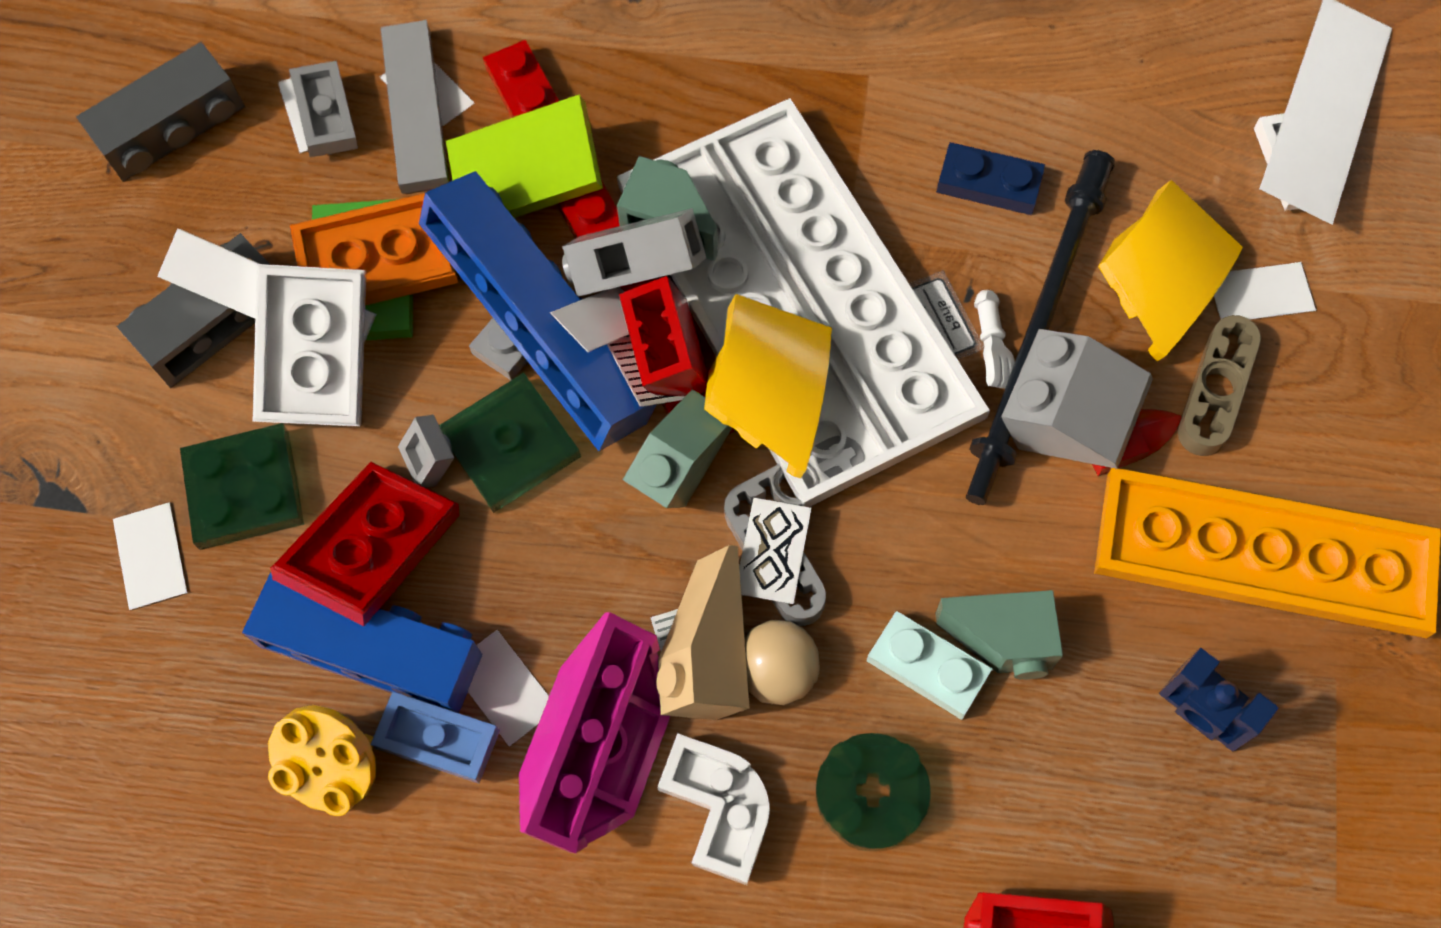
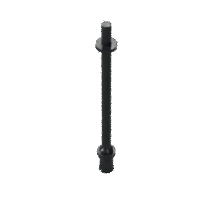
(1084, 200)

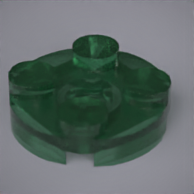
(848, 814)

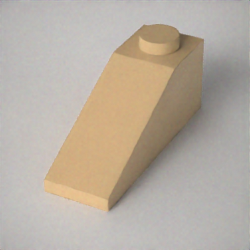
(704, 652)

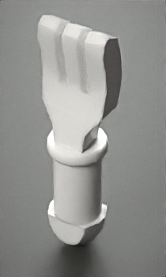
(997, 357)

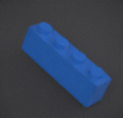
(386, 653)

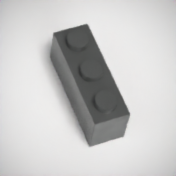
(161, 111)
(186, 329)

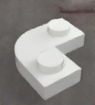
(735, 801)

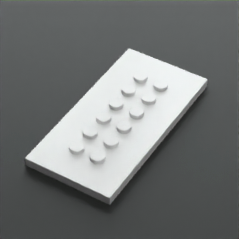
(807, 248)

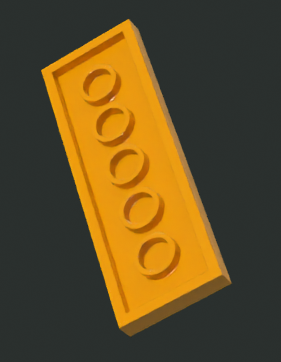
(1270, 552)

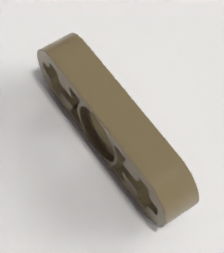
(1202, 399)

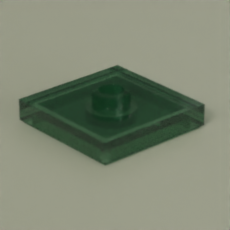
(509, 442)

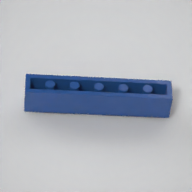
(519, 292)

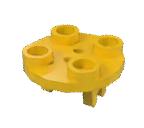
(297, 754)

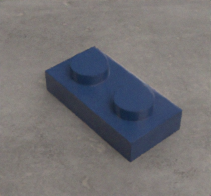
(990, 178)

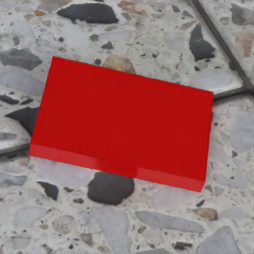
(365, 543)

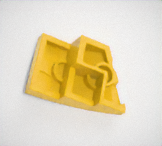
(1169, 266)
(771, 379)

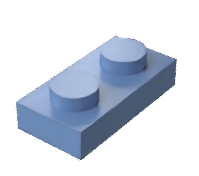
(435, 737)

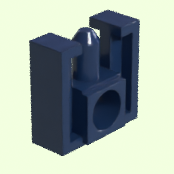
(1216, 704)

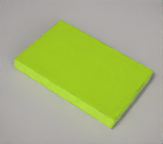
(532, 157)

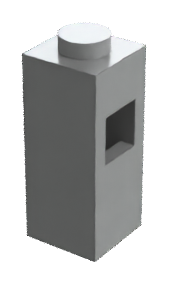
(633, 252)

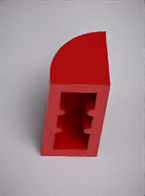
(664, 339)

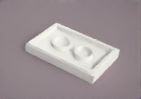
(309, 345)

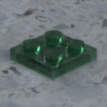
(241, 486)

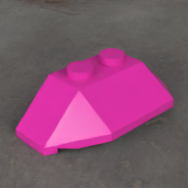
(594, 738)

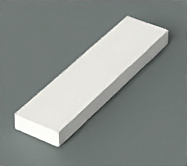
(217, 274)

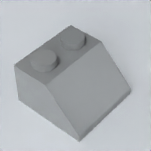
(1075, 400)

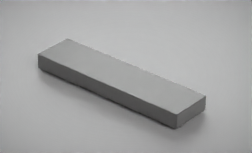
(414, 107)

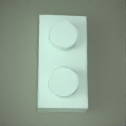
(929, 665)

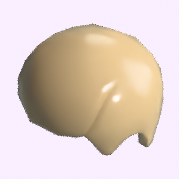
(780, 662)

